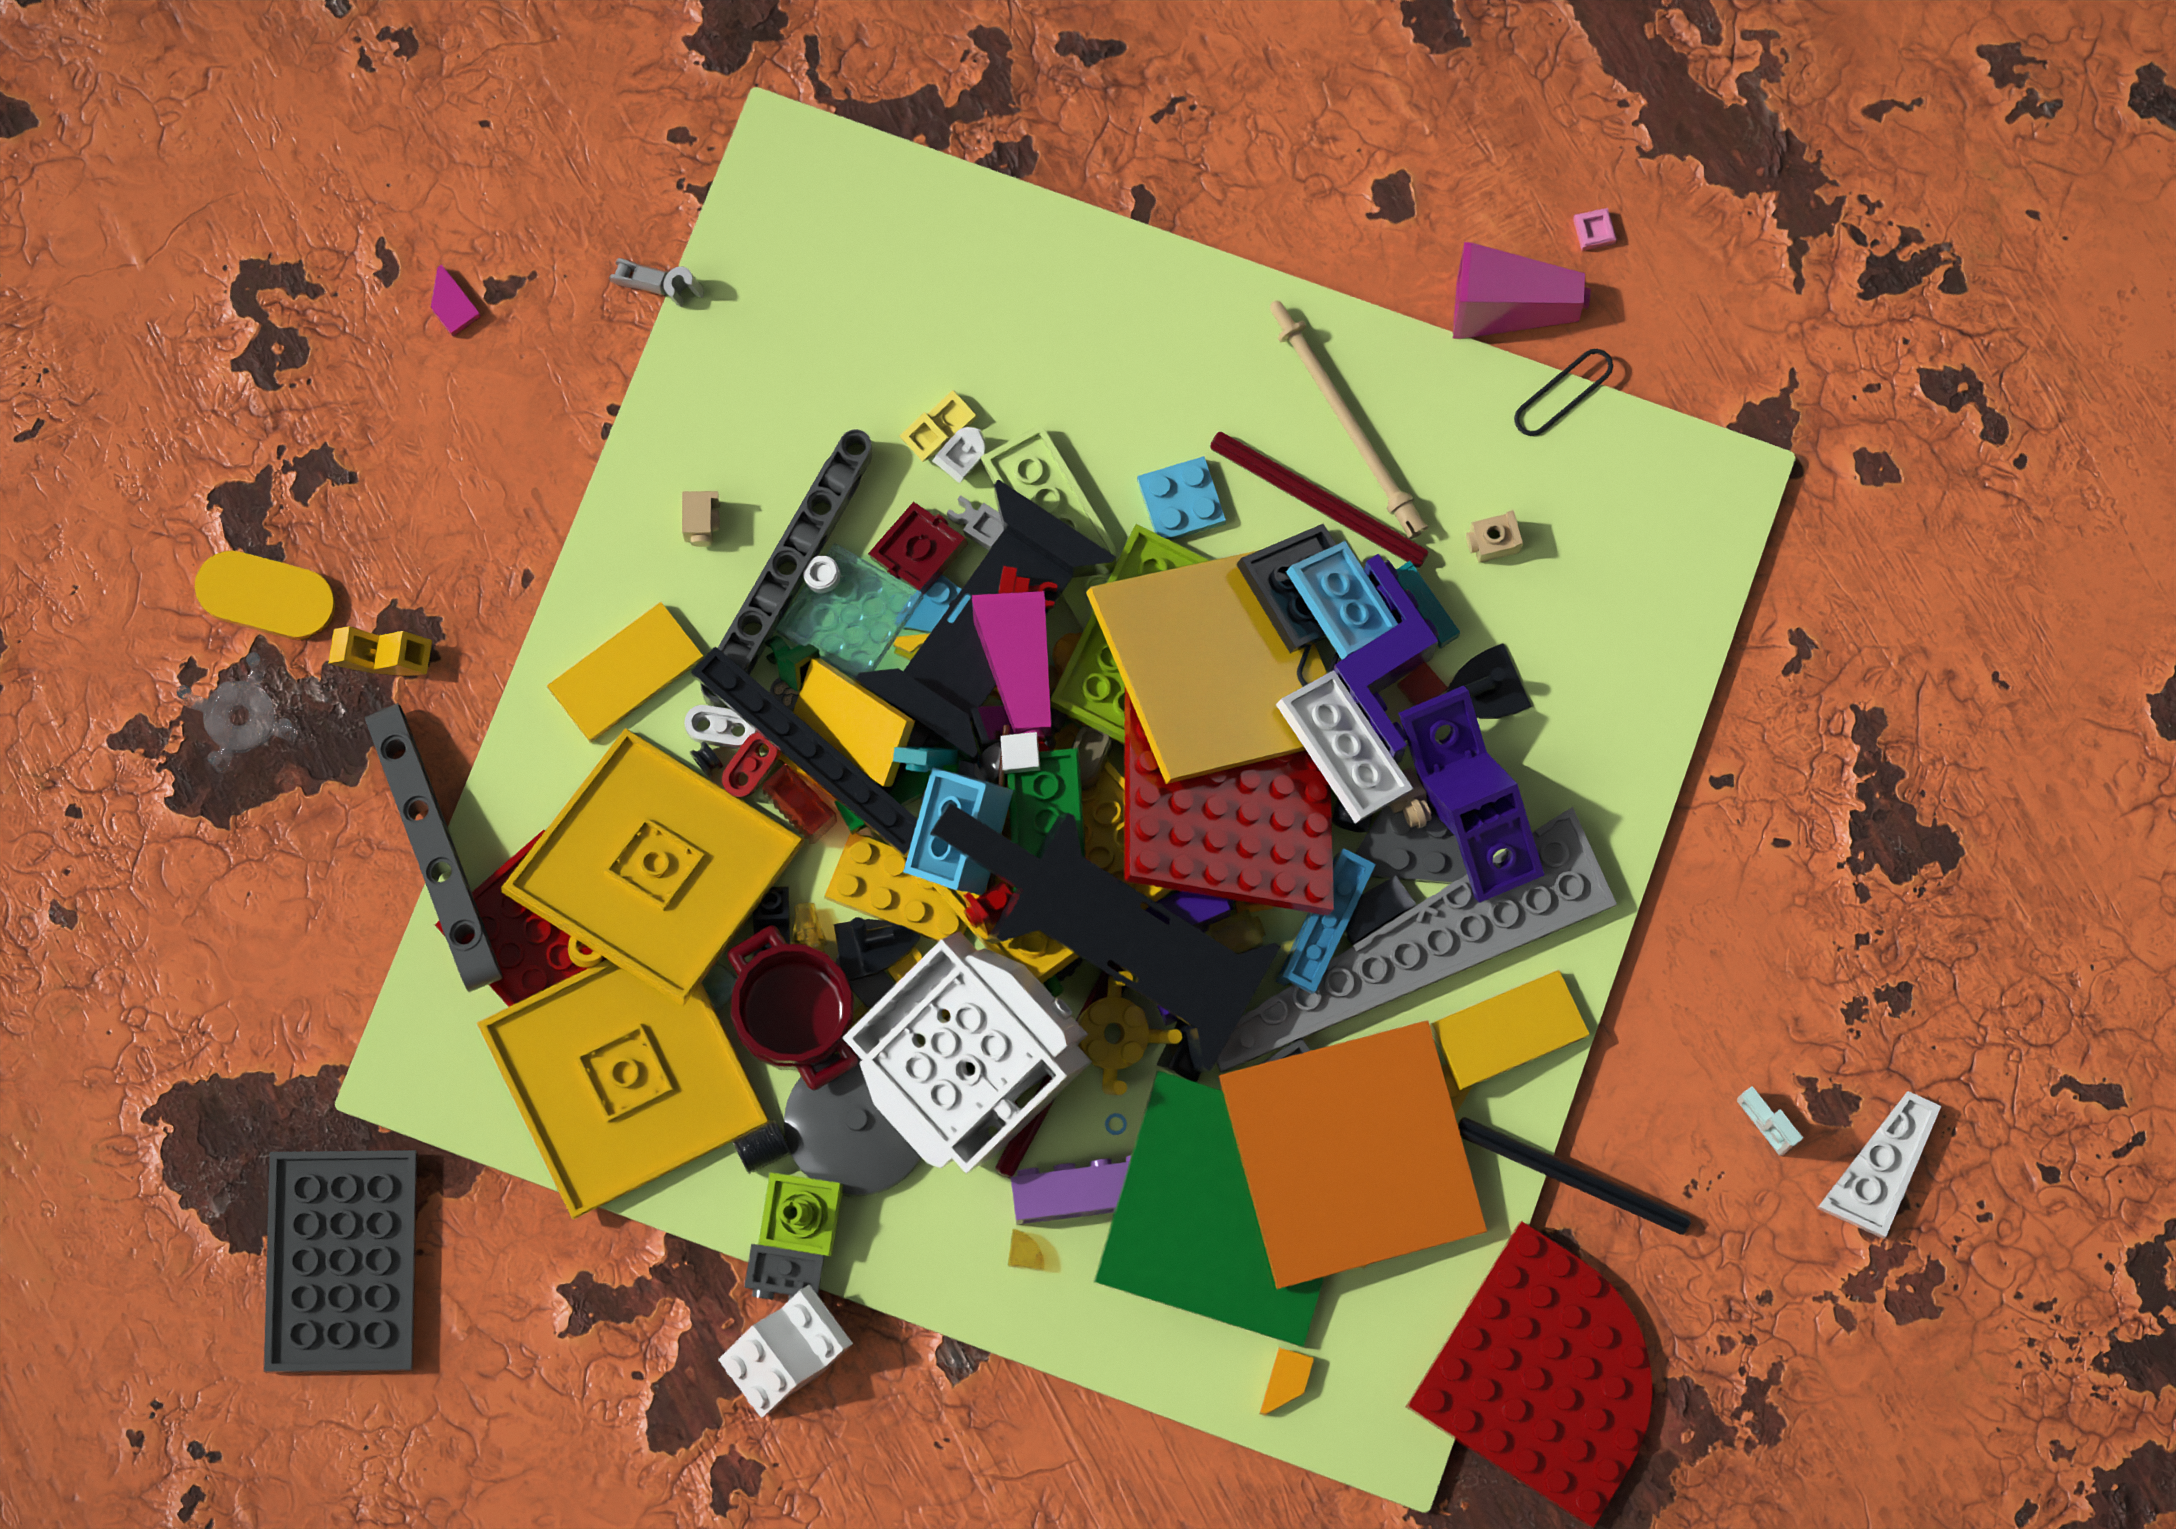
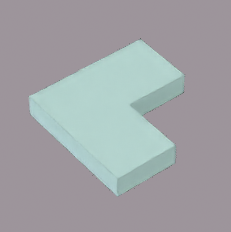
(1774, 1127)

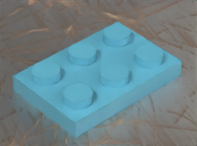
(1342, 598)

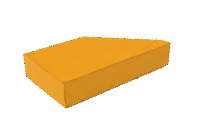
(1286, 1380)

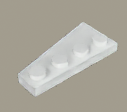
(1879, 1175)

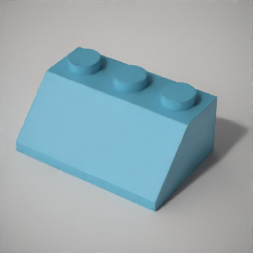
(937, 860)

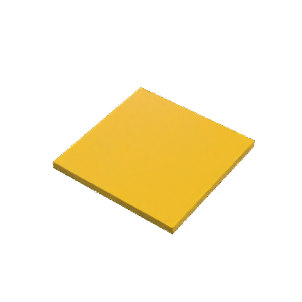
(1202, 666)
(653, 866)
(619, 1081)

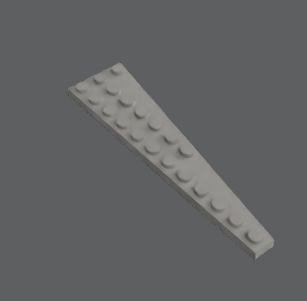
(1434, 943)

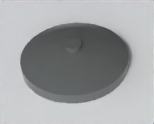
(844, 1137)

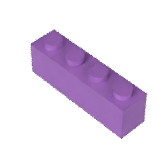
(1067, 1191)

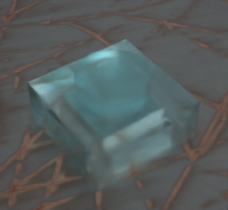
(719, 985)

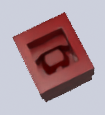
(1013, 584)

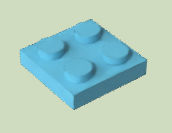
(1181, 499)

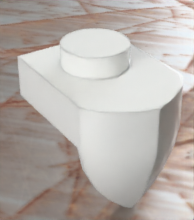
(961, 453)

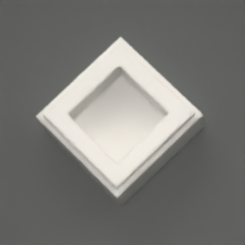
(1020, 753)

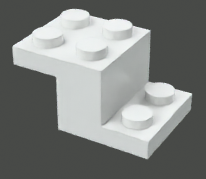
(785, 1351)

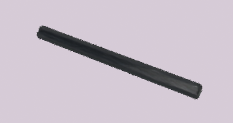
(1574, 1176)

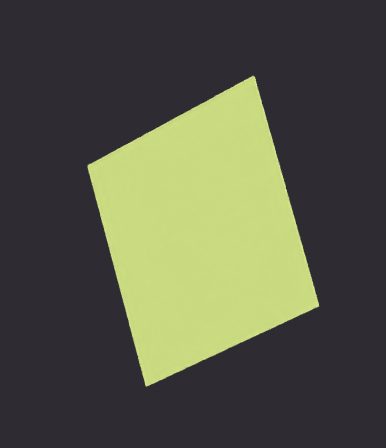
(856, 294)

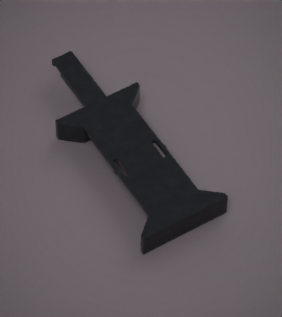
(951, 667)
(1104, 922)

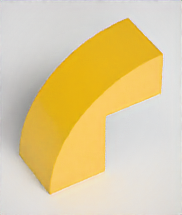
(385, 654)

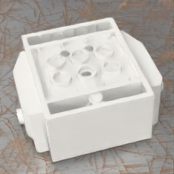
(997, 1022)

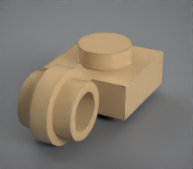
(1414, 803)

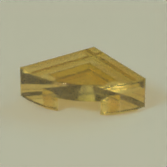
(1025, 1252)

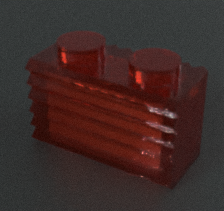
(799, 804)

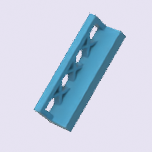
(1322, 933)

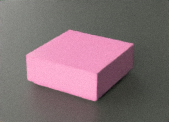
(1594, 229)

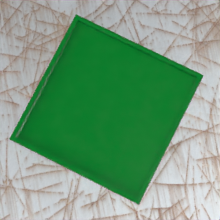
(1190, 1224)

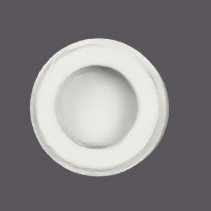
(822, 574)

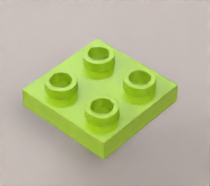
(800, 1214)

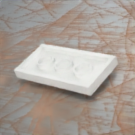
(1344, 746)

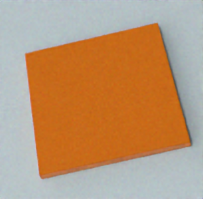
(1352, 1154)

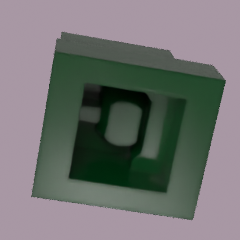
(791, 662)

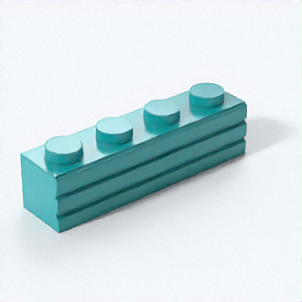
(1429, 605)

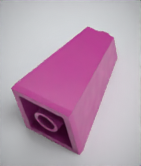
(1513, 293)
(1016, 649)

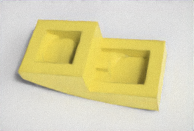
(936, 428)

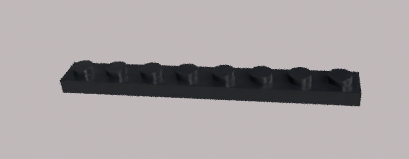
(807, 749)

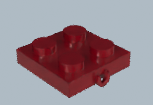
(918, 548)

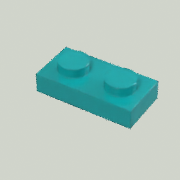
(924, 757)

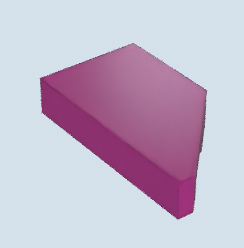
(451, 303)

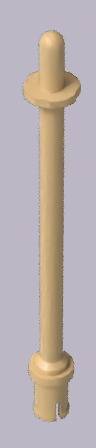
(1399, 502)

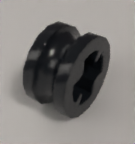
(706, 759)

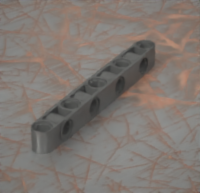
(800, 543)
(433, 848)

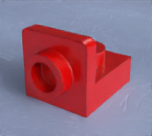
(987, 908)

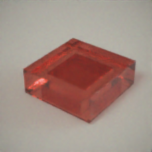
(1422, 685)

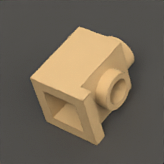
(699, 517)
(1487, 548)

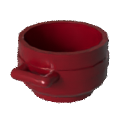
(792, 1007)

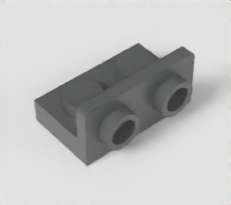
(782, 1271)

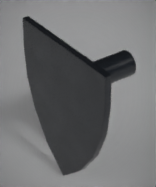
(1492, 684)
(871, 946)

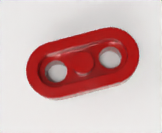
(750, 762)

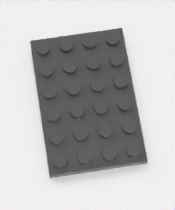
(341, 1261)

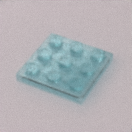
(856, 618)

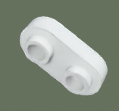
(721, 722)

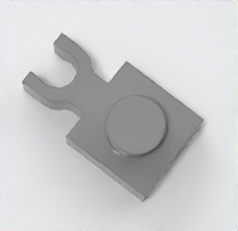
(981, 525)

